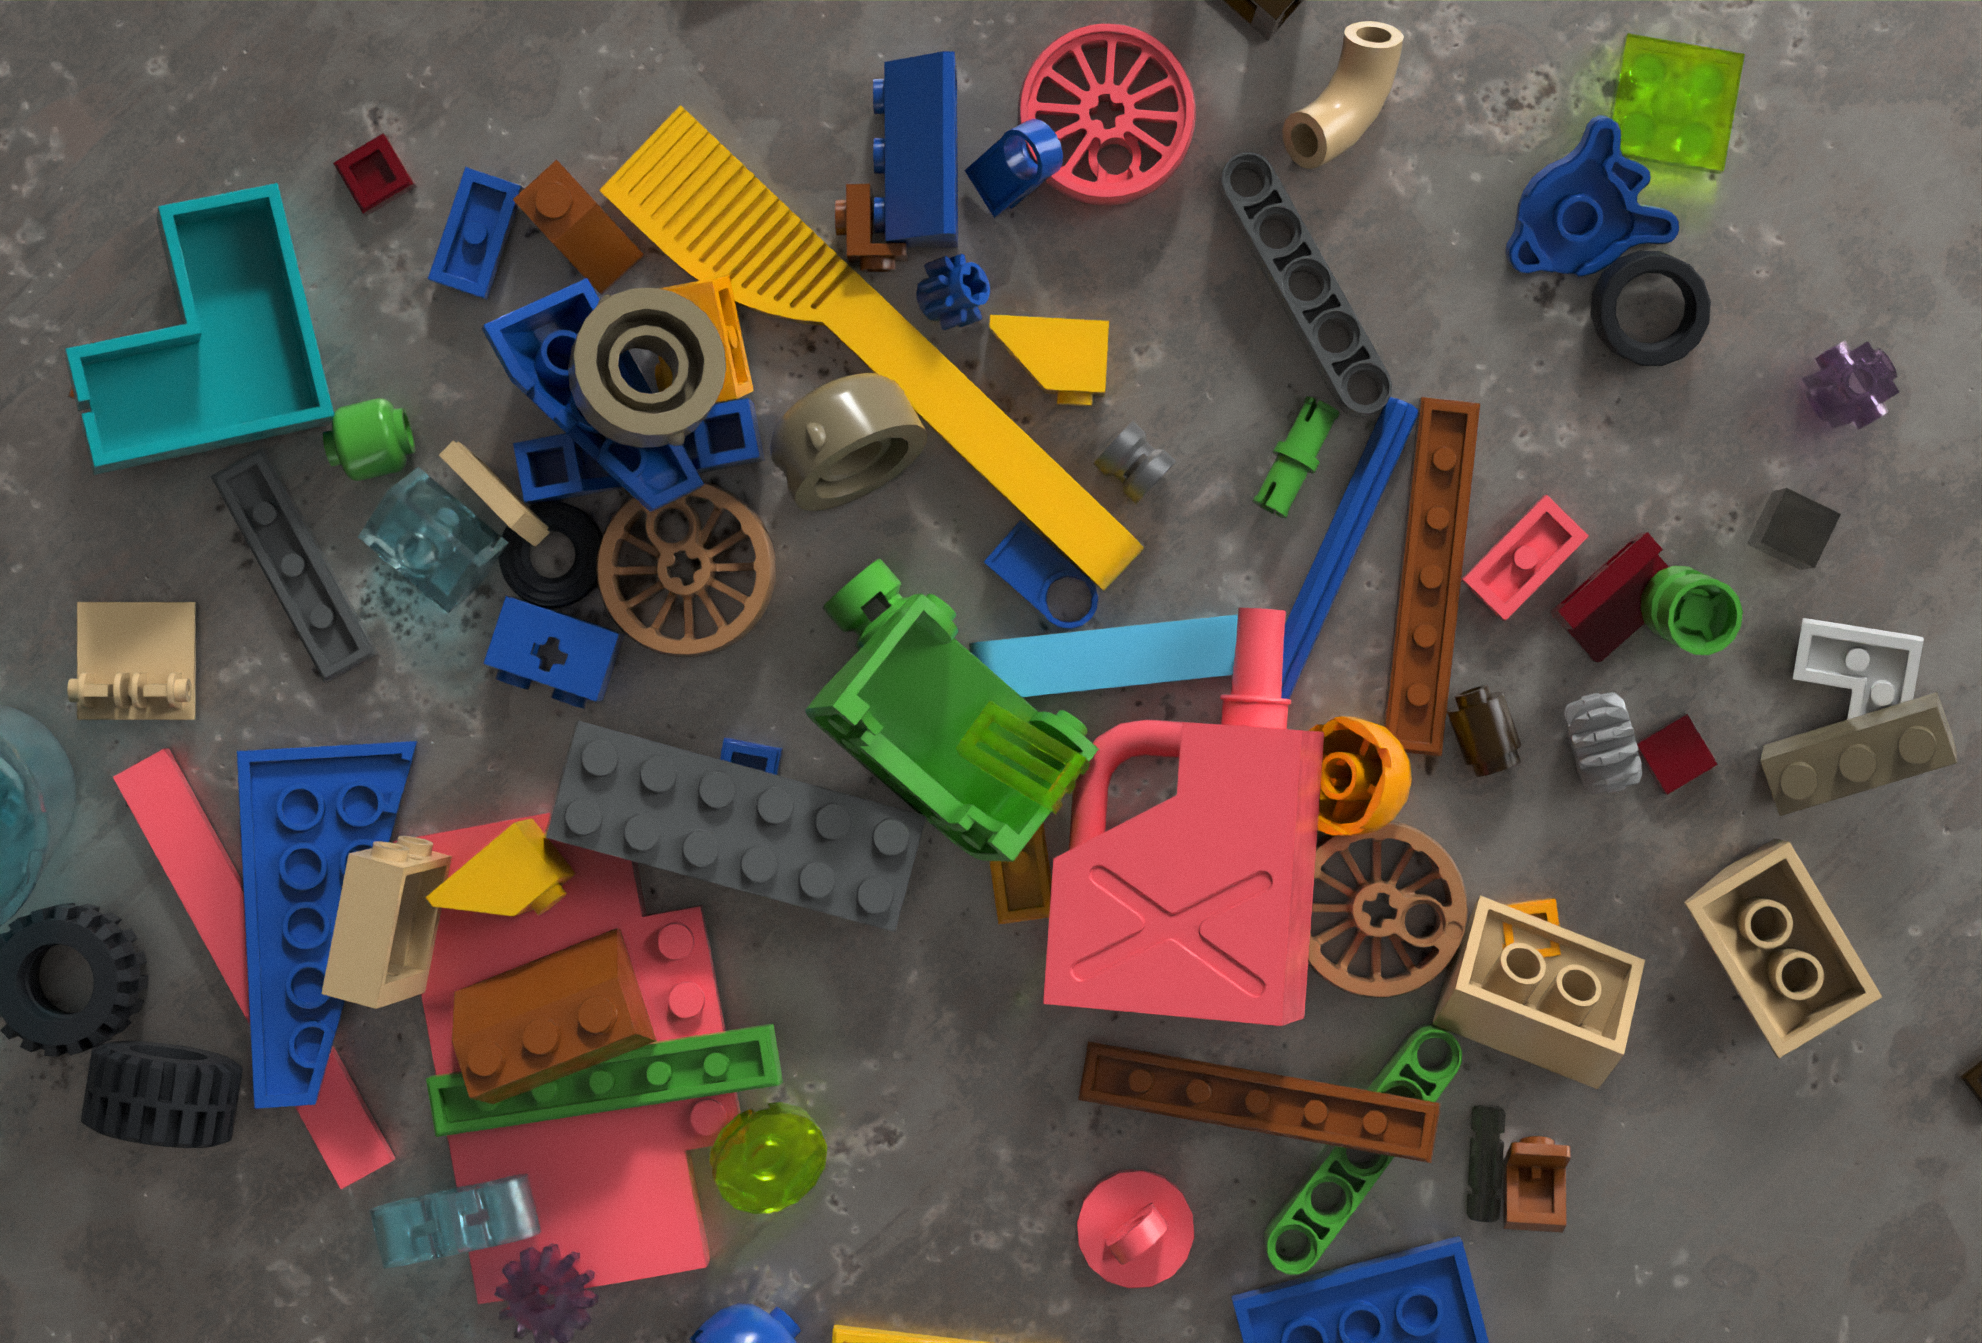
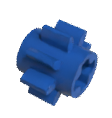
(953, 291)

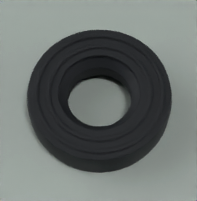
(571, 586)

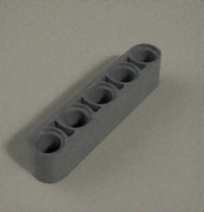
(1304, 255)

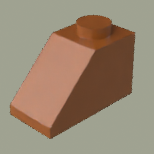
(578, 227)

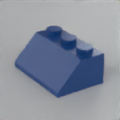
(918, 151)

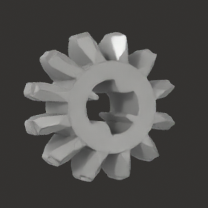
(1603, 743)

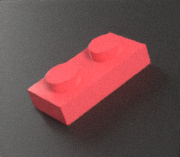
(1524, 557)

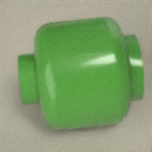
(369, 439)

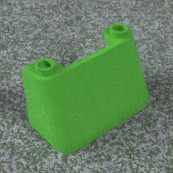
(907, 708)

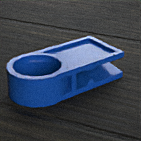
(1007, 171)
(1031, 568)

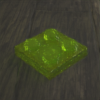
(1676, 102)

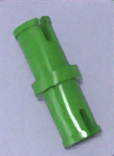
(1296, 457)

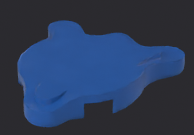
(1586, 209)

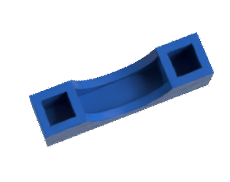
(560, 469)

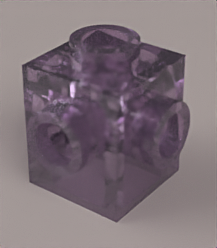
(1830, 388)

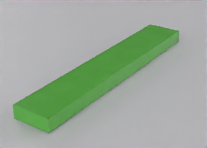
(642, 1077)

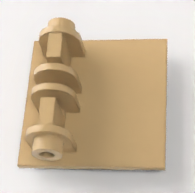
(135, 661)

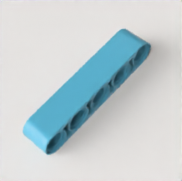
(1113, 656)

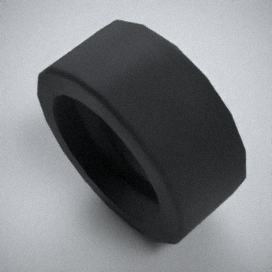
(1691, 327)

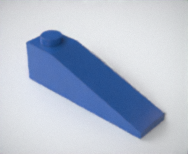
(535, 354)

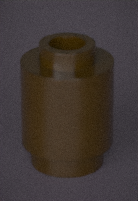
(1485, 730)

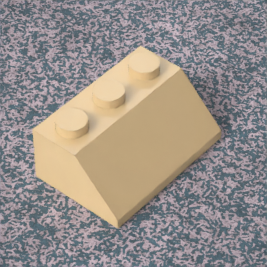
(1781, 946)
(1550, 1011)

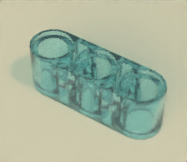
(455, 1221)

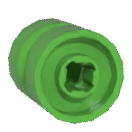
(847, 604)
(1691, 610)

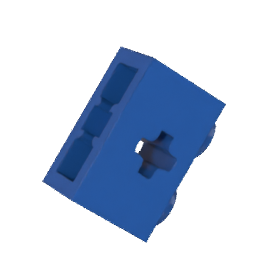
(589, 647)

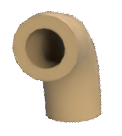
(1350, 99)

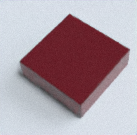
(374, 174)
(1675, 754)

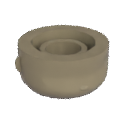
(652, 322)
(846, 440)

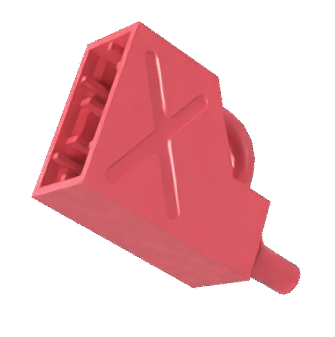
(1211, 890)

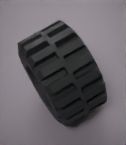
(113, 969)
(161, 1094)

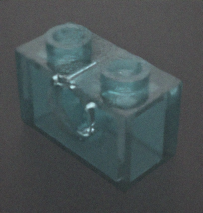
(432, 539)

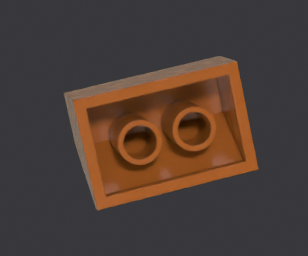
(549, 1019)

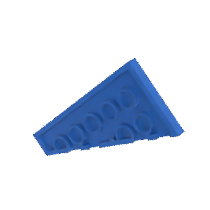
(297, 828)

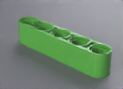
(1355, 1177)

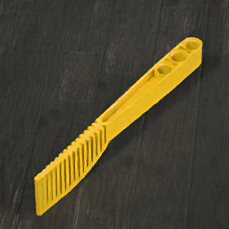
(726, 222)

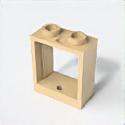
(386, 923)

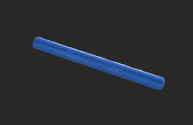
(1344, 537)

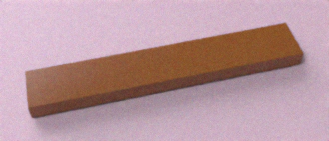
(1431, 573)
(1260, 1102)

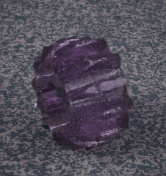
(530, 1308)

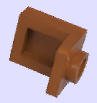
(855, 221)
(1535, 1185)

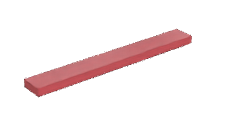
(215, 904)

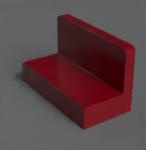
(1608, 603)

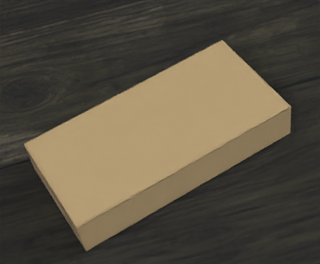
(495, 493)

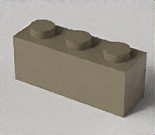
(1858, 754)

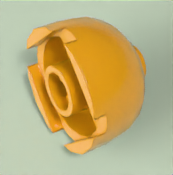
(1361, 777)

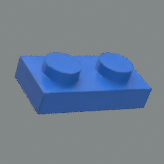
(475, 233)

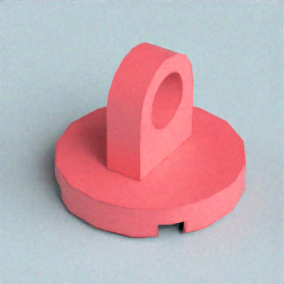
(1135, 1228)

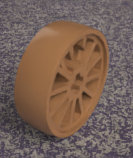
(694, 546)
(1444, 938)

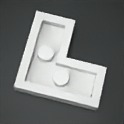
(1871, 662)

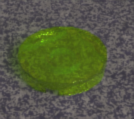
(768, 1158)

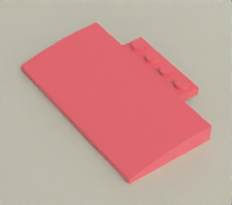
(601, 1181)

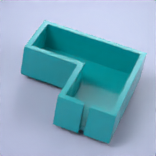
(237, 363)

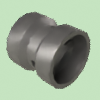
(1125, 452)

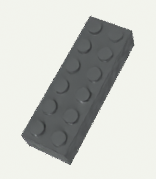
(735, 826)

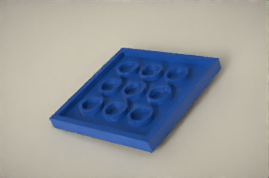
(1393, 1298)

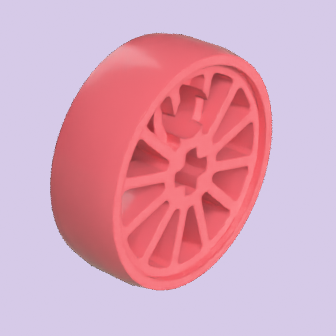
(1132, 183)

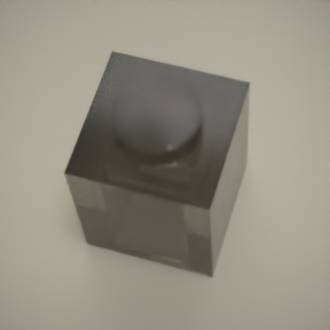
(1793, 529)

